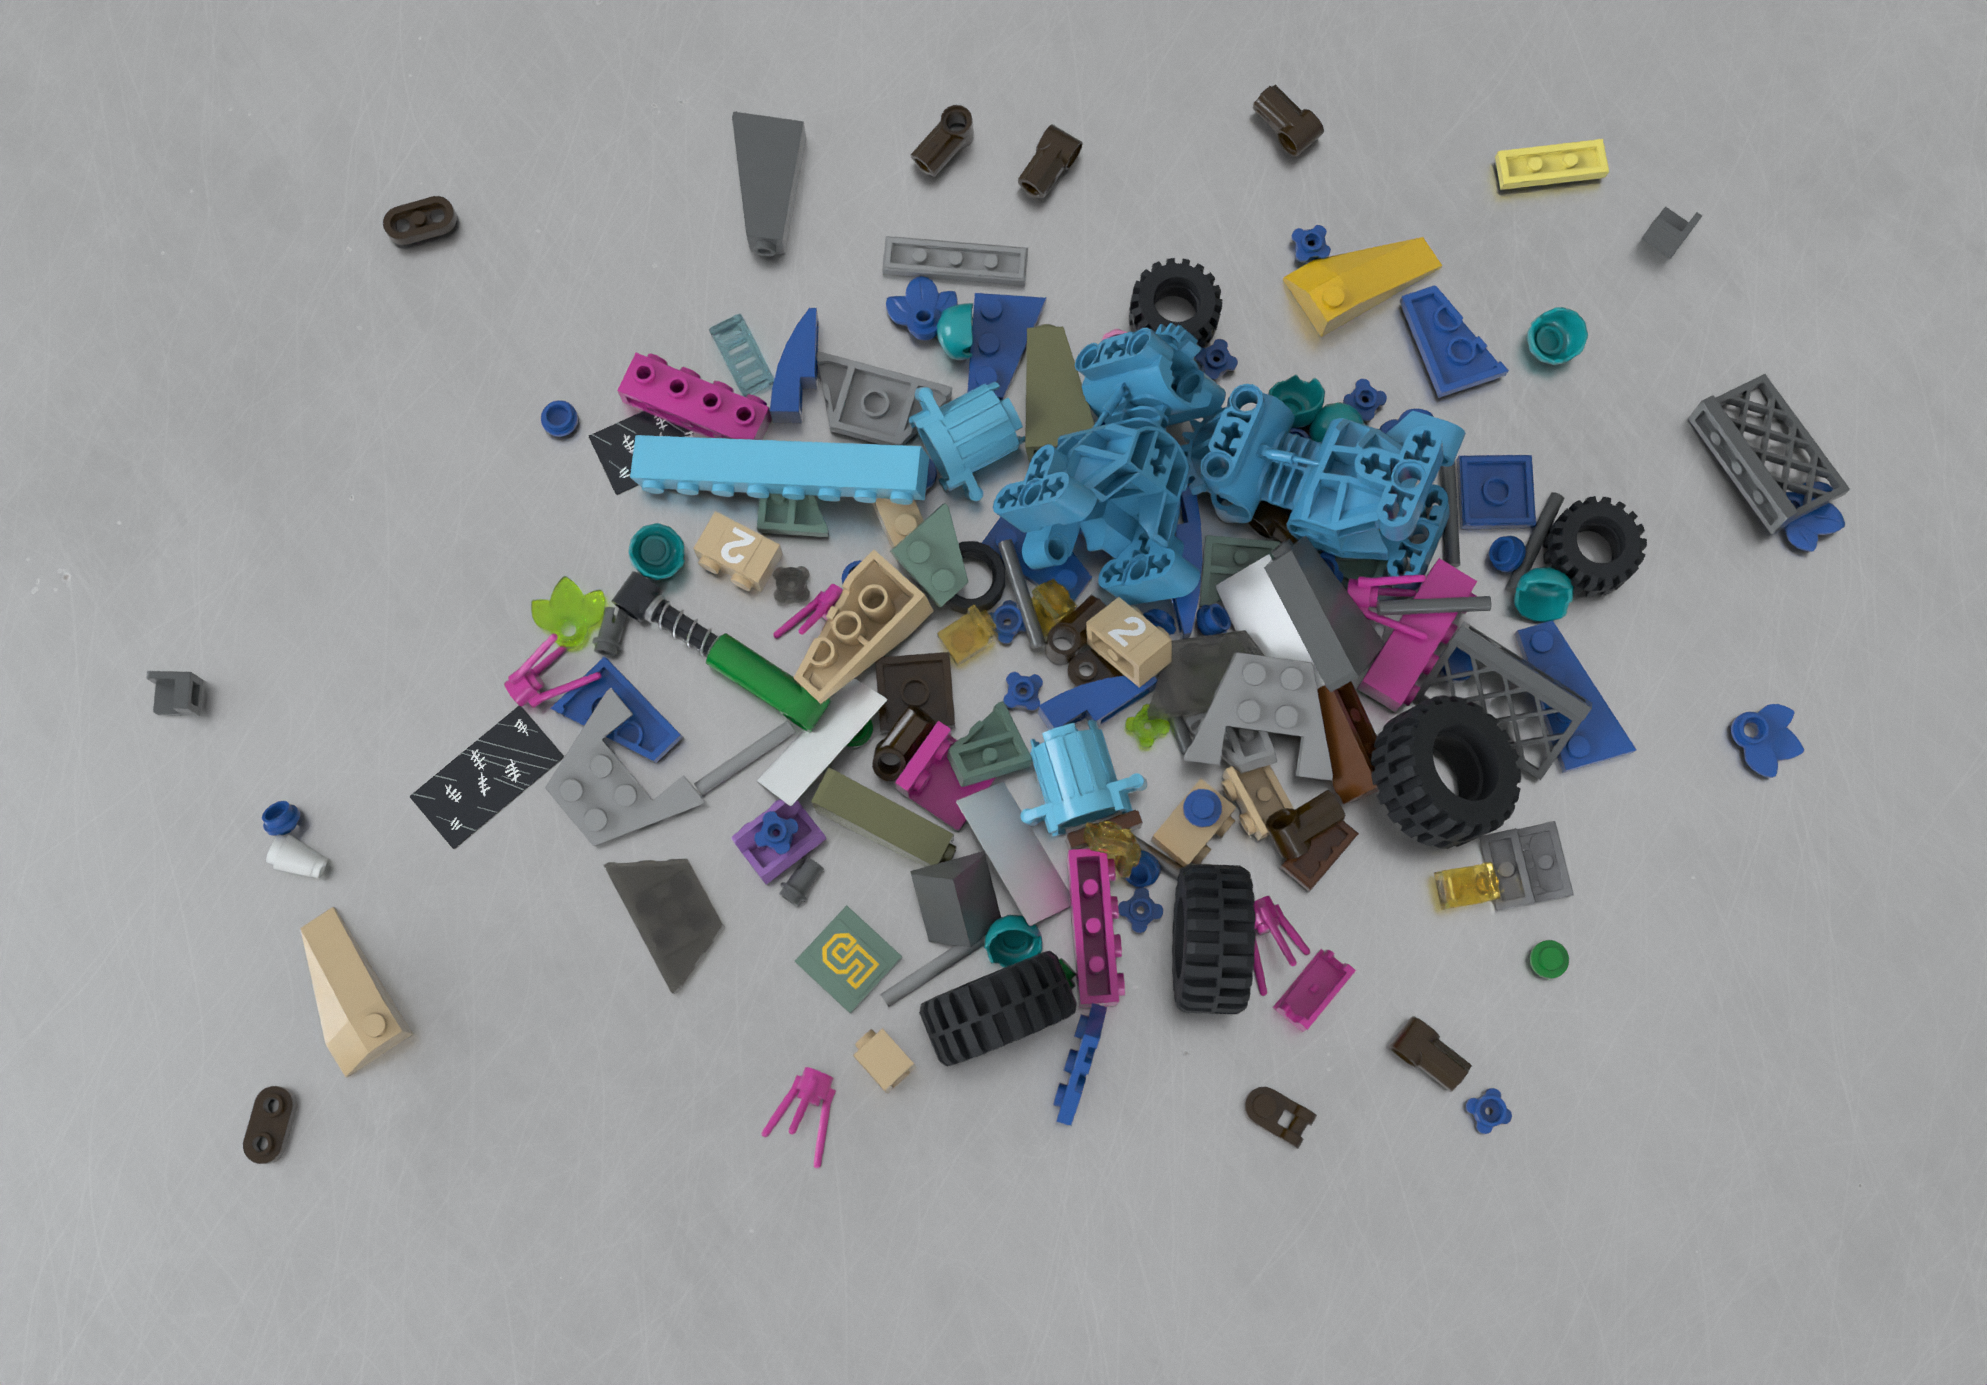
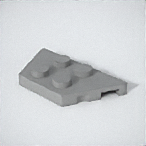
(872, 400)

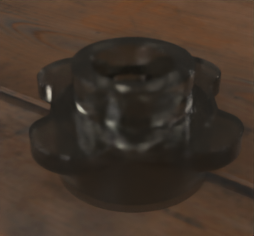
(791, 574)

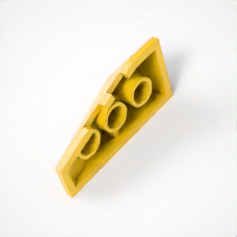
(1356, 281)

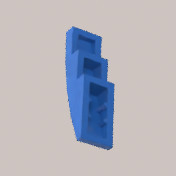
(1190, 534)

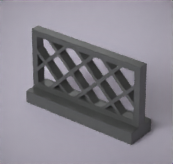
(1746, 463)
(1523, 675)

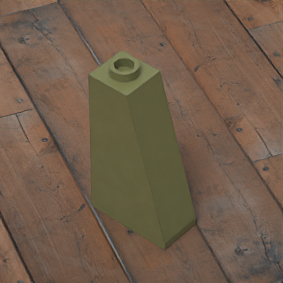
(1052, 390)
(882, 820)

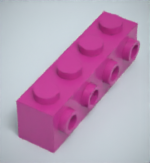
(692, 402)
(1404, 656)
(1092, 928)

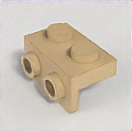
(1257, 796)

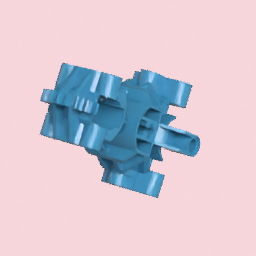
(1122, 476)
(1334, 486)

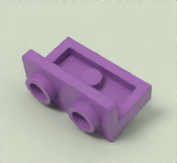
(765, 860)

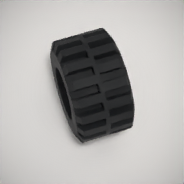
(1178, 281)
(1610, 523)

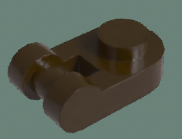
(1265, 1107)

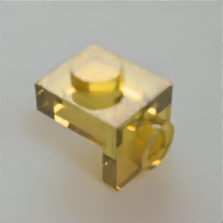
(1052, 604)
(968, 635)
(1113, 839)
(1467, 886)

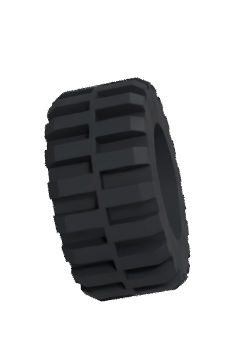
(1475, 751)
(1213, 939)
(998, 1008)

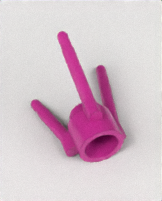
(1366, 591)
(822, 605)
(525, 683)
(1268, 919)
(812, 1088)

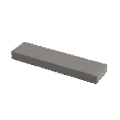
(955, 260)

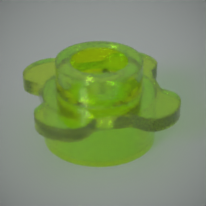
(1146, 736)

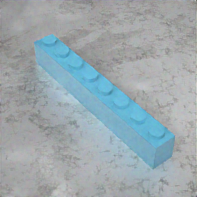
(780, 468)

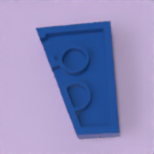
(1000, 337)
(1446, 344)
(1069, 574)
(644, 732)
(1079, 1063)

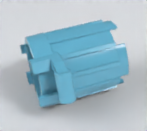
(966, 434)
(1077, 779)

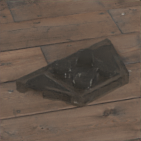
(1195, 673)
(669, 913)

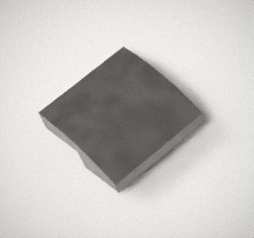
(1528, 865)

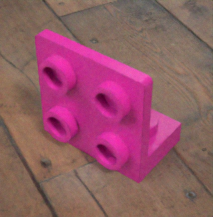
(932, 782)

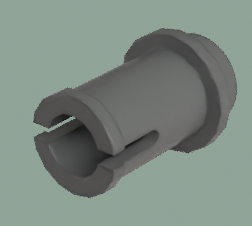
(610, 633)
(801, 881)

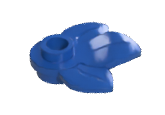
(920, 304)
(1825, 520)
(1771, 738)

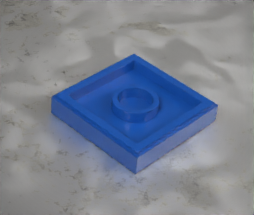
(1496, 492)

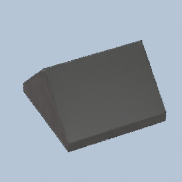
(956, 899)

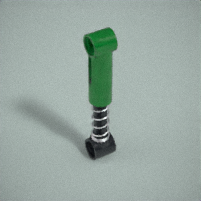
(724, 653)

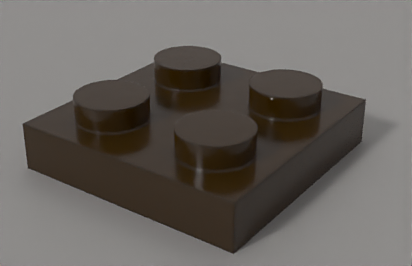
(916, 681)

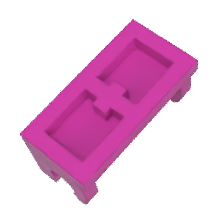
(1313, 989)

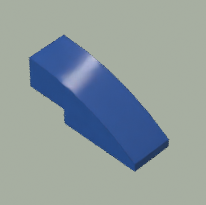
(796, 370)
(1094, 701)

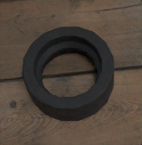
(993, 595)

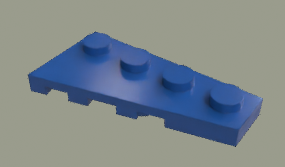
(1600, 734)

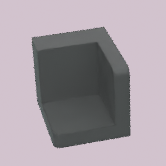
(1669, 231)
(176, 693)

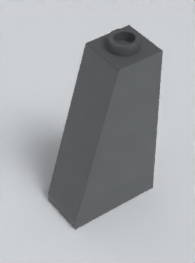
(769, 172)
(1323, 613)

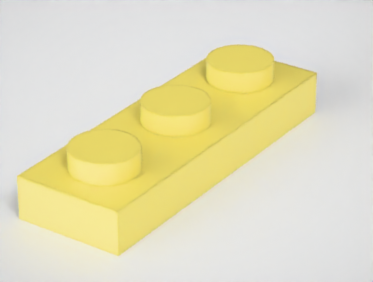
(1551, 164)

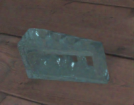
(728, 329)

